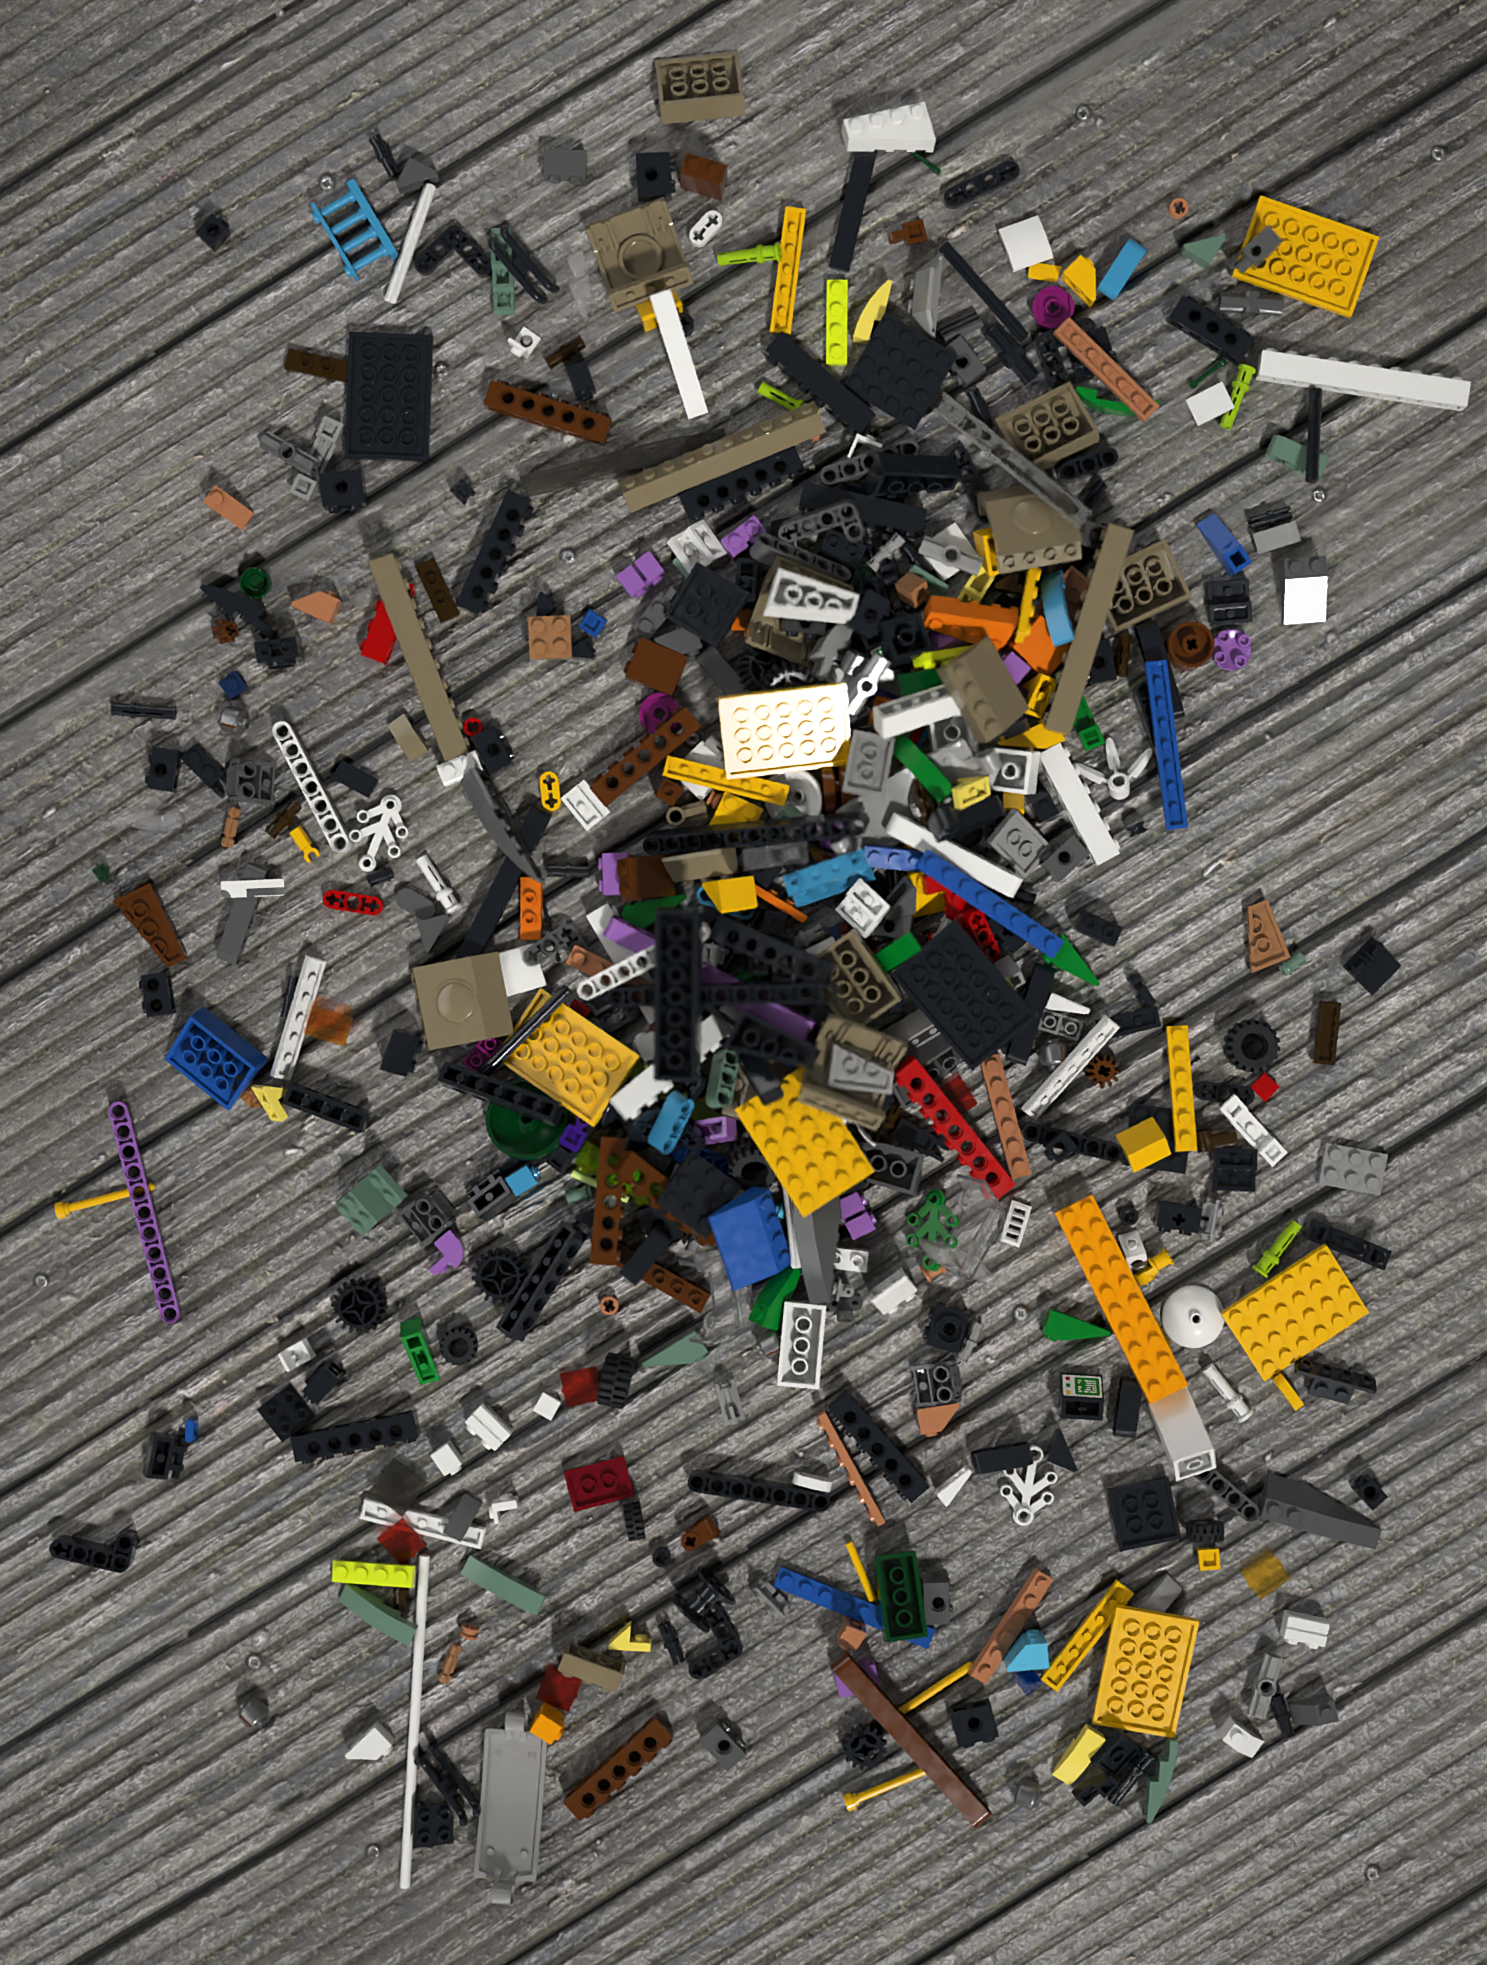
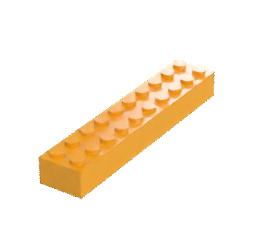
(1120, 1299)

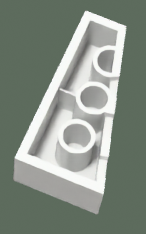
(890, 130)
(809, 599)

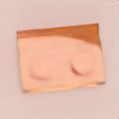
(329, 1025)

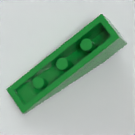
(898, 951)
(769, 1304)

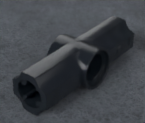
(1012, 354)

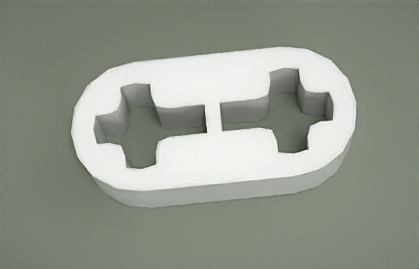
(702, 225)
(812, 1481)

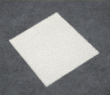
(1210, 403)

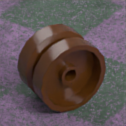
(1201, 644)
(833, 787)

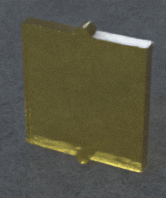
(1265, 1574)

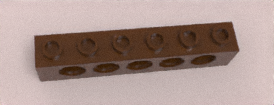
(597, 434)
(606, 793)
(624, 1174)
(598, 1254)
(665, 1278)
(655, 1728)

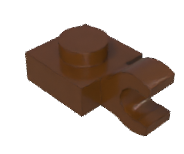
(912, 232)

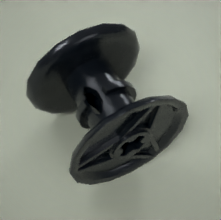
(637, 1129)
(709, 1592)

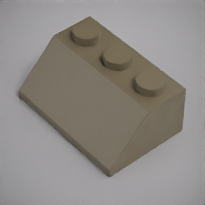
(702, 866)
(591, 1667)

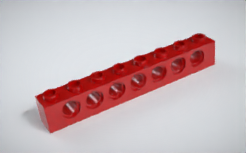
(910, 1069)

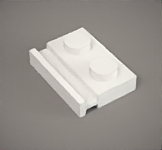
(585, 805)

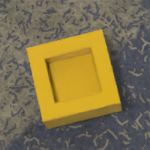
(1208, 1558)

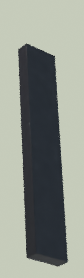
(852, 211)

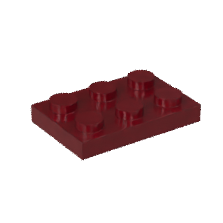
(599, 1483)

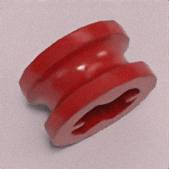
(473, 721)

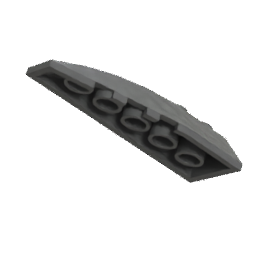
(497, 821)
(938, 1061)
(893, 1167)
(816, 1246)
(1313, 1512)

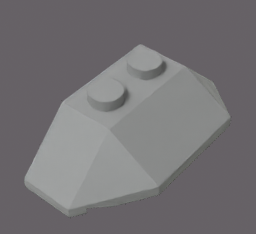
(926, 296)

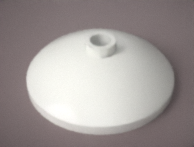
(806, 785)
(1181, 1308)

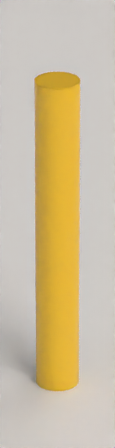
(860, 1571)

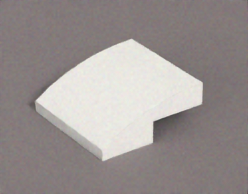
(1025, 243)
(952, 536)
(696, 545)
(702, 755)
(863, 908)
(517, 975)

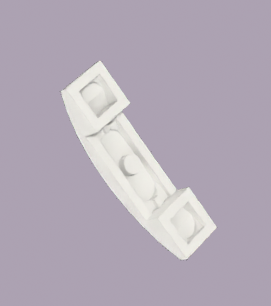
(1252, 1130)

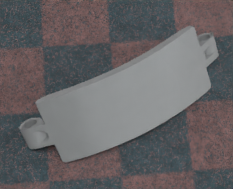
(952, 760)
(510, 1806)

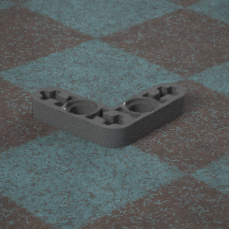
(559, 942)

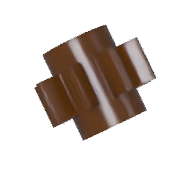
(224, 630)

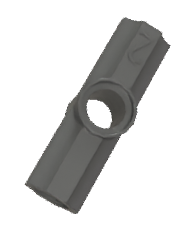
(1250, 304)
(281, 449)

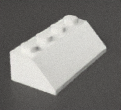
(801, 1344)

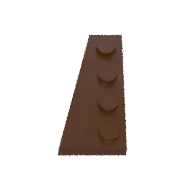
(149, 917)

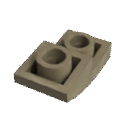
(408, 738)

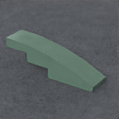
(502, 280)
(503, 1585)
(375, 1613)
(1159, 1783)

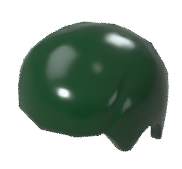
(255, 582)

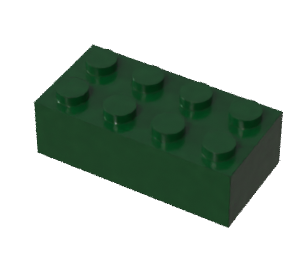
(899, 1596)

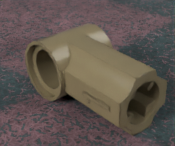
(690, 813)

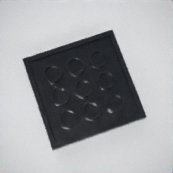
(900, 371)

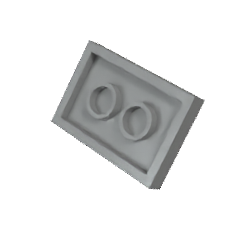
(868, 764)
(1018, 843)
(1352, 1168)

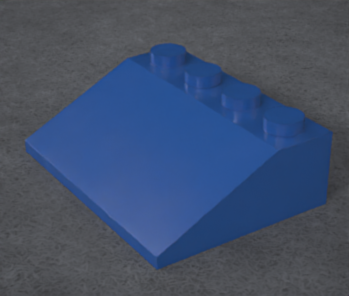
(212, 1057)
(750, 1238)

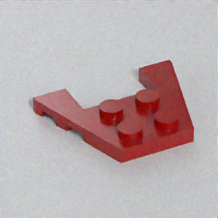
(954, 905)

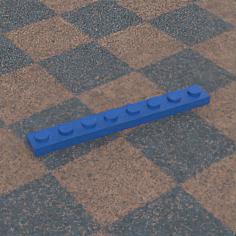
(1166, 745)
(989, 903)
(836, 1600)

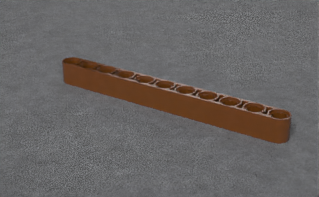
(910, 1739)

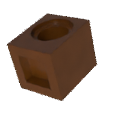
(669, 792)

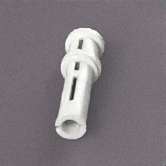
(443, 893)
(1232, 1399)

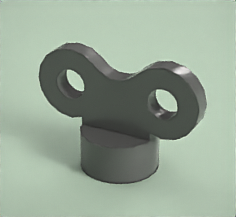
(845, 1308)

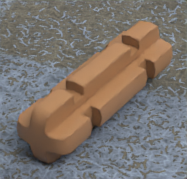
(230, 827)
(450, 1663)

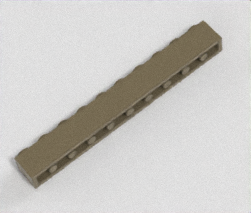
(722, 456)
(1089, 629)
(418, 656)

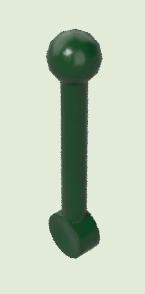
(936, 170)
(1194, 383)

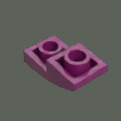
(481, 1053)

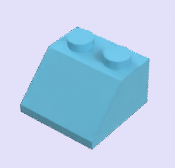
(1027, 1652)

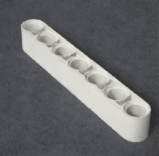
(305, 779)
(955, 854)
(616, 974)

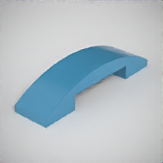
(1055, 608)

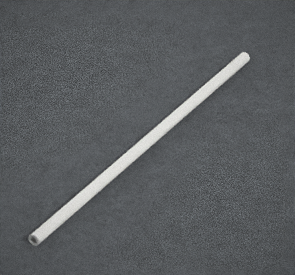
(414, 1721)

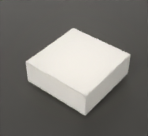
(547, 1405)

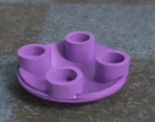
(1231, 649)

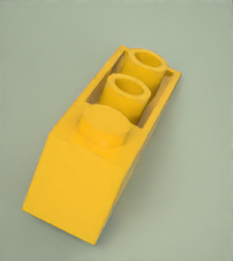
(1036, 738)

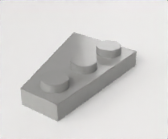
(856, 1073)

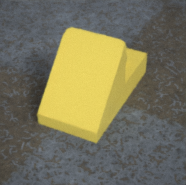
(970, 791)
(269, 1099)
(624, 1641)

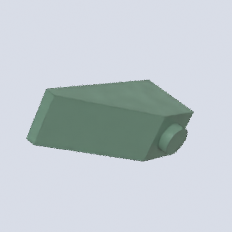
(678, 1352)

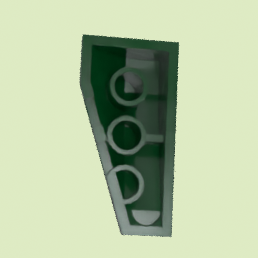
(918, 681)

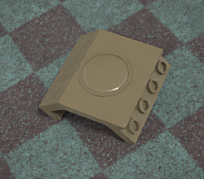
(639, 254)
(1028, 529)
(764, 630)
(462, 1001)
(869, 1044)

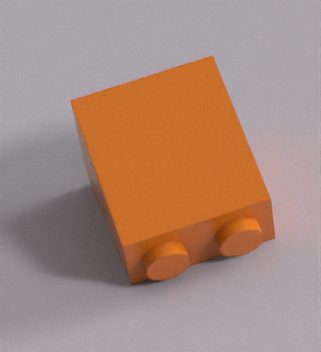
(1038, 648)

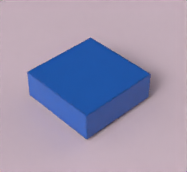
(592, 623)
(191, 1430)

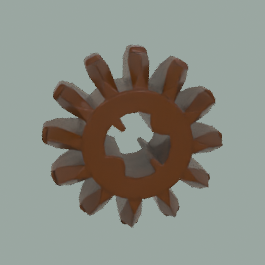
(1109, 1073)

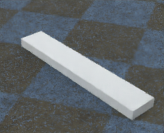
(678, 353)
(298, 1018)
(1070, 1067)
(421, 1522)

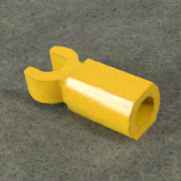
(303, 843)

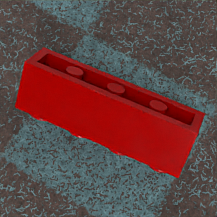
(381, 636)

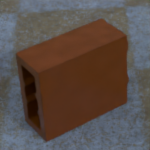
(703, 176)
(655, 667)
(644, 878)

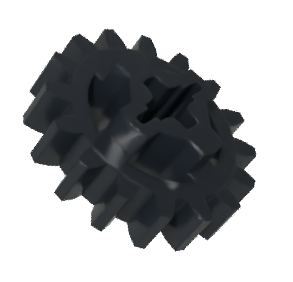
(857, 1750)

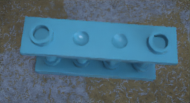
(364, 212)
(828, 878)

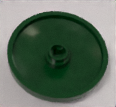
(520, 1135)

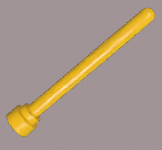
(64, 1209)
(936, 1688)
(853, 1800)

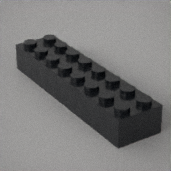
(678, 994)

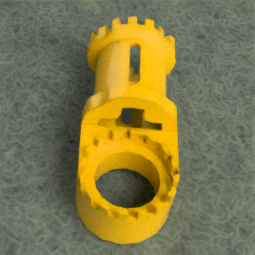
(1155, 1264)

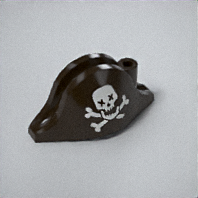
(922, 803)

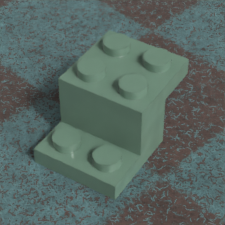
(371, 1200)

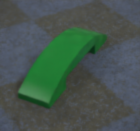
(1088, 397)
(1085, 726)
(921, 768)

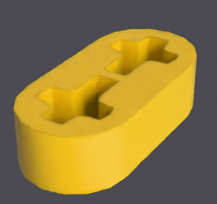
(545, 791)
(1287, 1391)

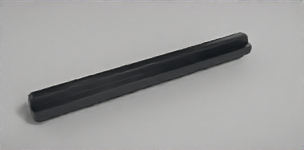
(1313, 438)

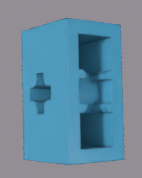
(524, 1178)

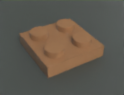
(550, 637)

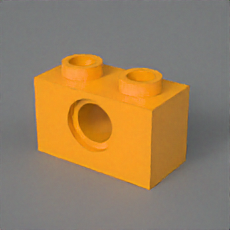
(548, 1723)

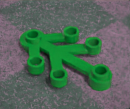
(933, 1225)

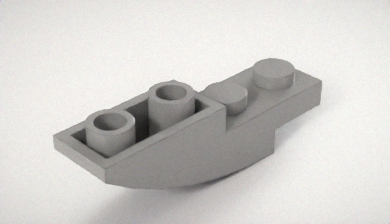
(827, 649)

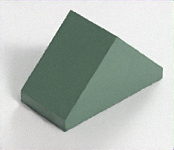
(1202, 251)

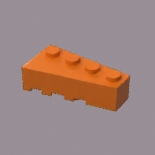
(970, 620)

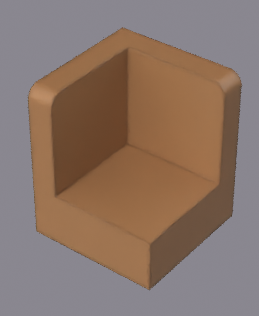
(912, 589)

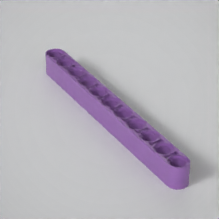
(779, 1015)
(152, 1220)

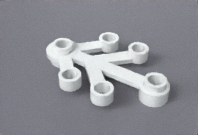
(380, 829)
(1028, 1489)

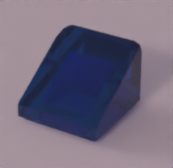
(1027, 1680)

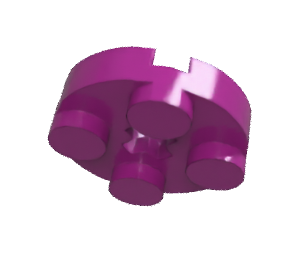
(1042, 301)
(649, 708)

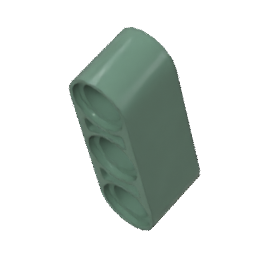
(1292, 455)
(716, 1085)

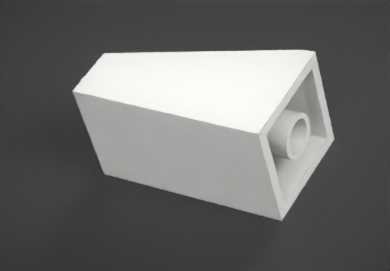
(1182, 1434)

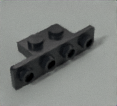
(1333, 1382)

